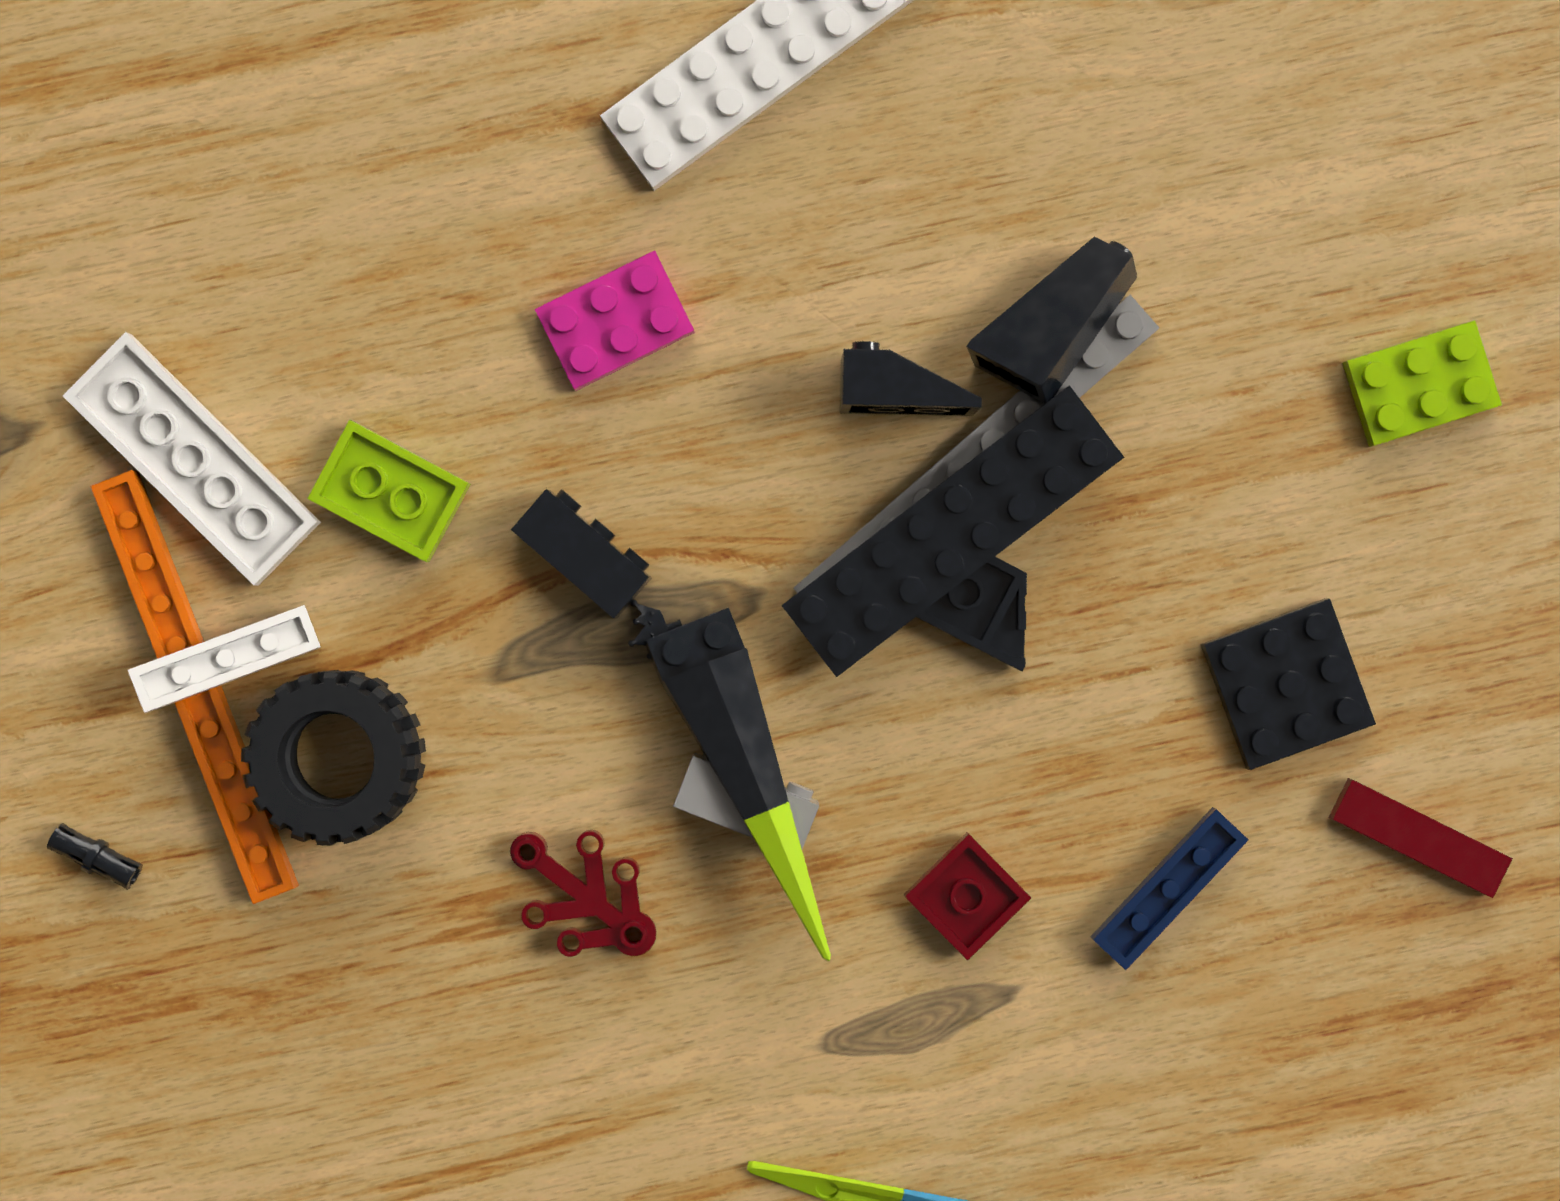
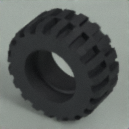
(276, 767)

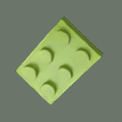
(1422, 383)
(389, 491)

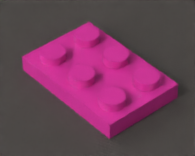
(615, 320)

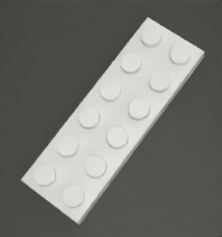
(191, 458)

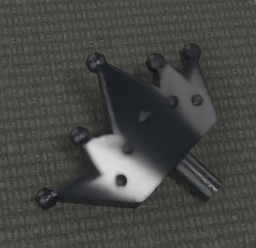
(653, 624)

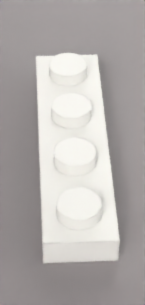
(224, 659)

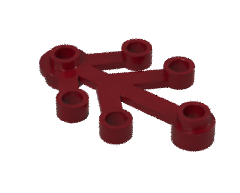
(589, 898)

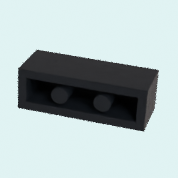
(583, 551)

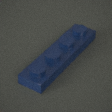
(1169, 888)

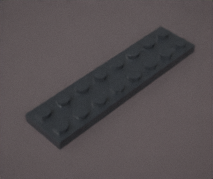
(953, 531)

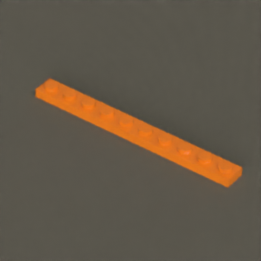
(206, 714)

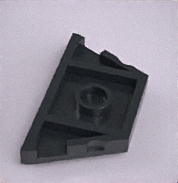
(986, 612)

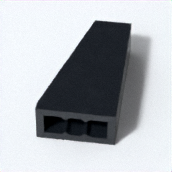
(1056, 321)

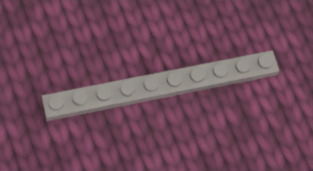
(1116, 340)

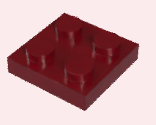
(967, 896)

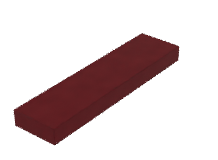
(1420, 838)

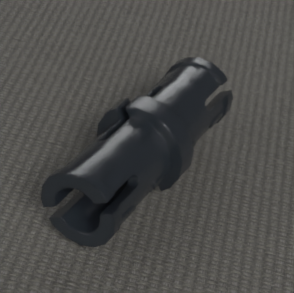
(94, 856)

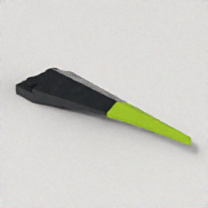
(719, 700)

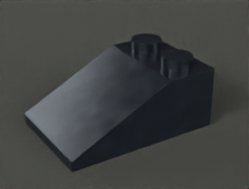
(893, 385)

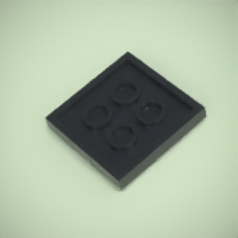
(1288, 684)

